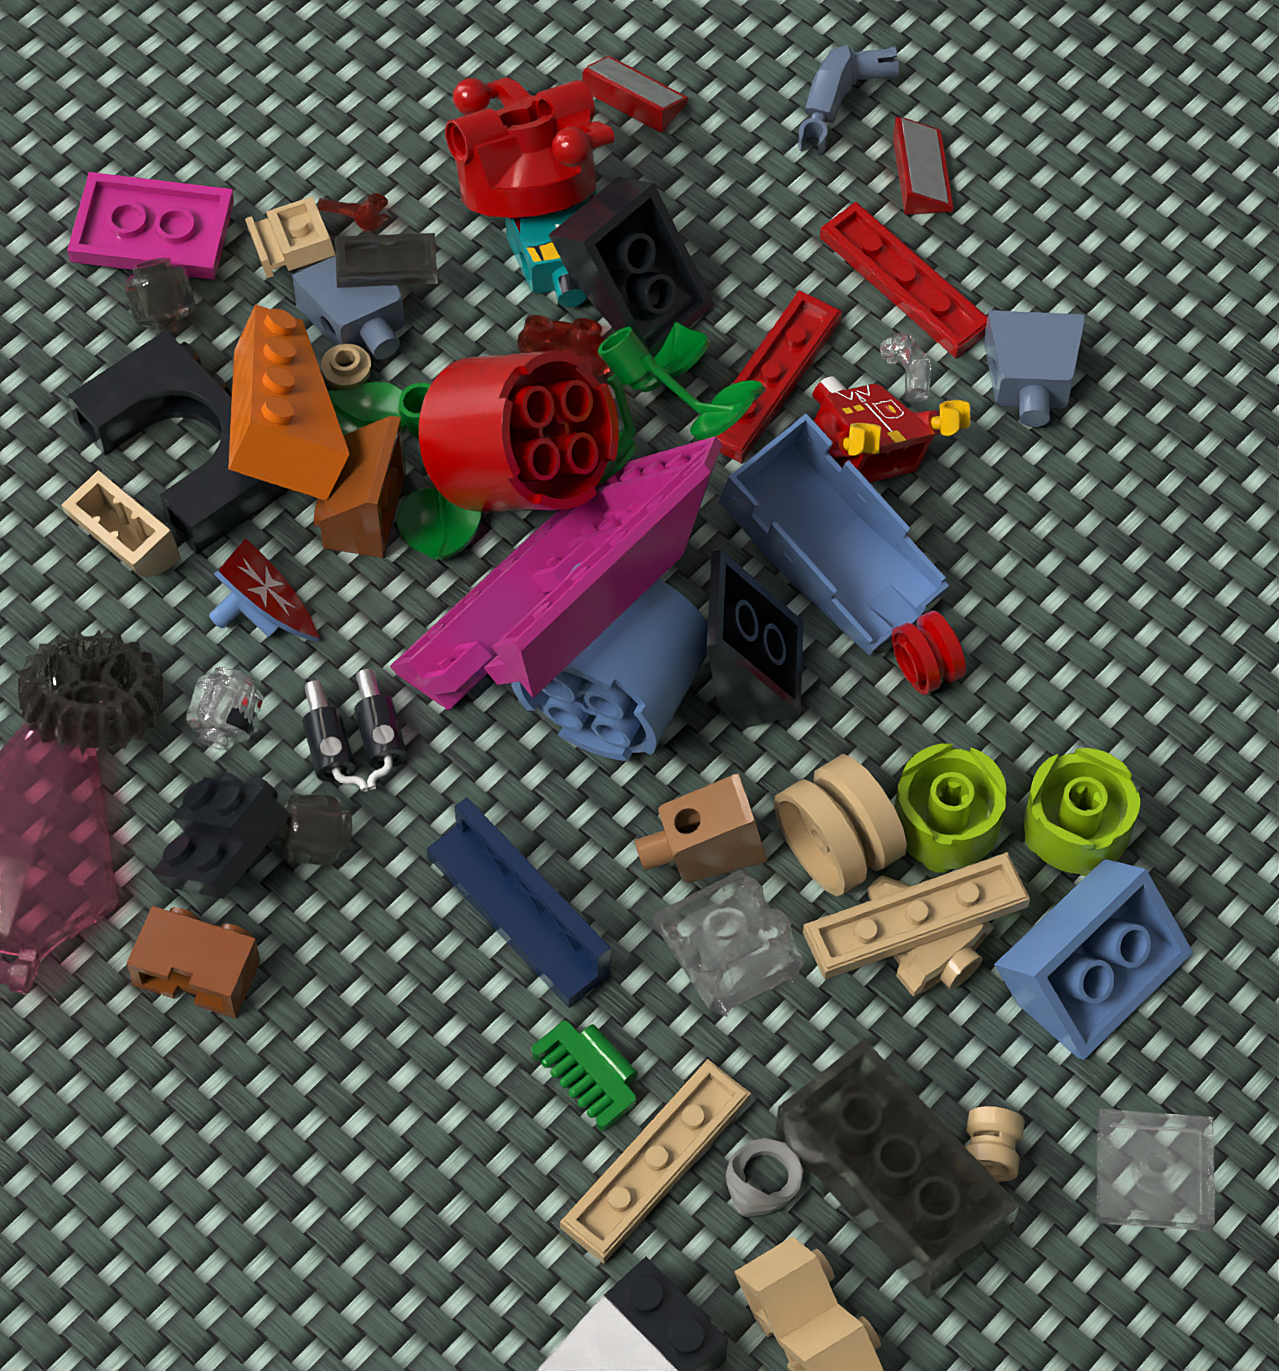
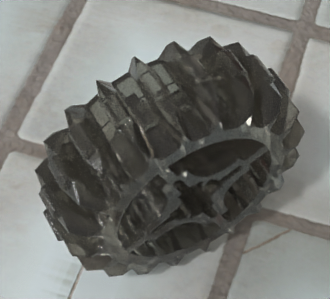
(90, 697)

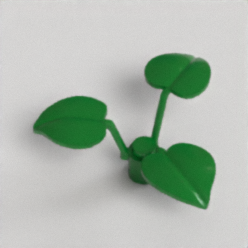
(638, 369)
(425, 516)

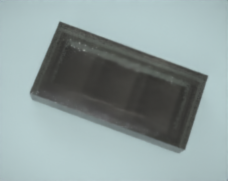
(385, 260)

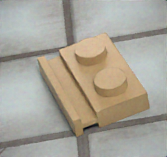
(291, 237)

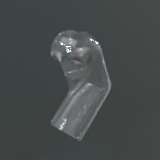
(917, 364)

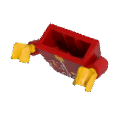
(878, 430)

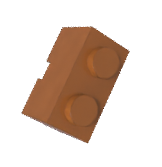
(195, 957)

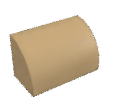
(122, 526)

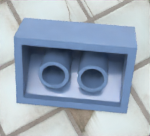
(1095, 956)

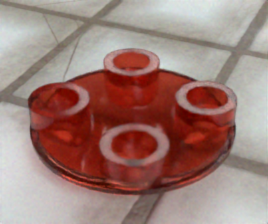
(580, 337)

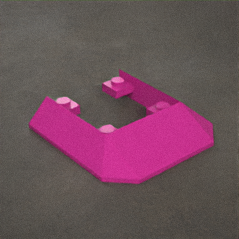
(537, 617)

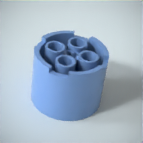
(629, 678)

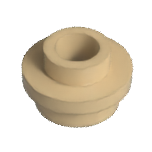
(349, 376)

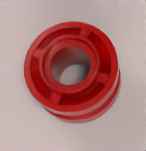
(928, 652)

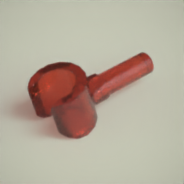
(365, 214)

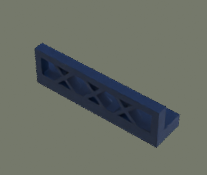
(521, 905)

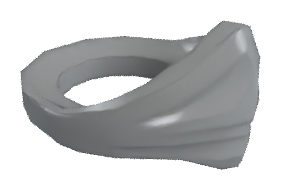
(750, 1200)

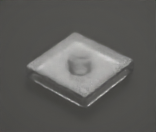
(1155, 1170)

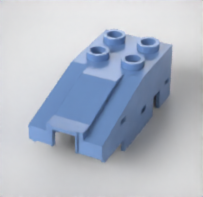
(832, 535)

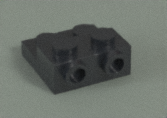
(222, 836)

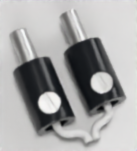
(330, 742)

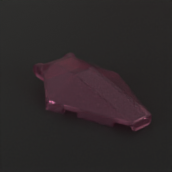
(52, 851)

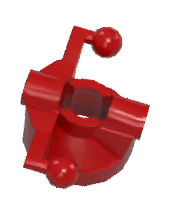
(526, 155)

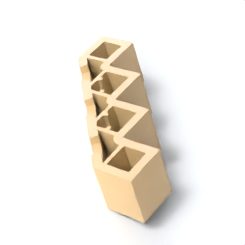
(795, 1303)

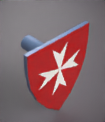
(260, 595)

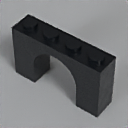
(165, 383)

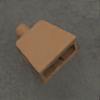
(705, 833)

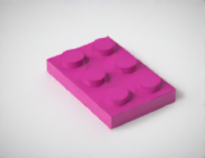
(148, 219)

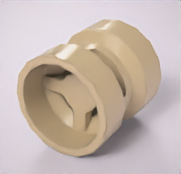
(994, 1140)

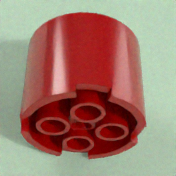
(518, 432)

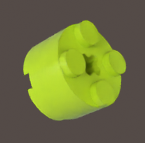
(950, 806)
(1081, 810)

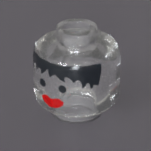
(224, 708)

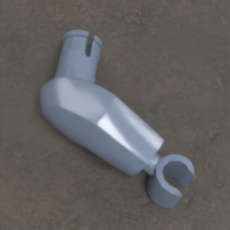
(835, 79)

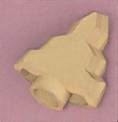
(944, 960)

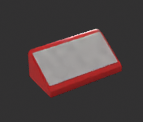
(633, 92)
(921, 168)

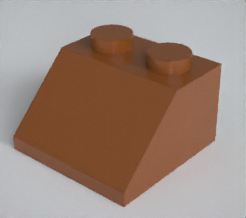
(367, 491)

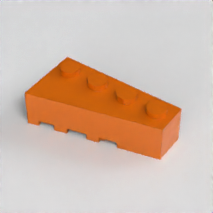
(281, 408)

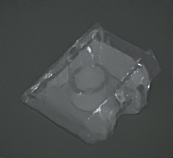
(730, 941)

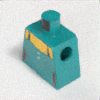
(538, 256)

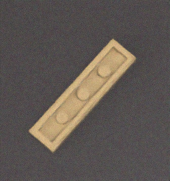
(915, 916)
(655, 1161)

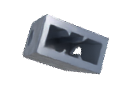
(350, 313)
(1032, 360)

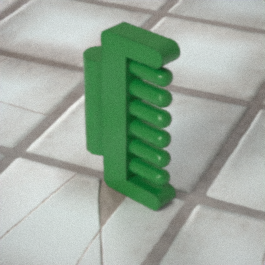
(599, 1062)

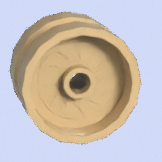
(840, 824)

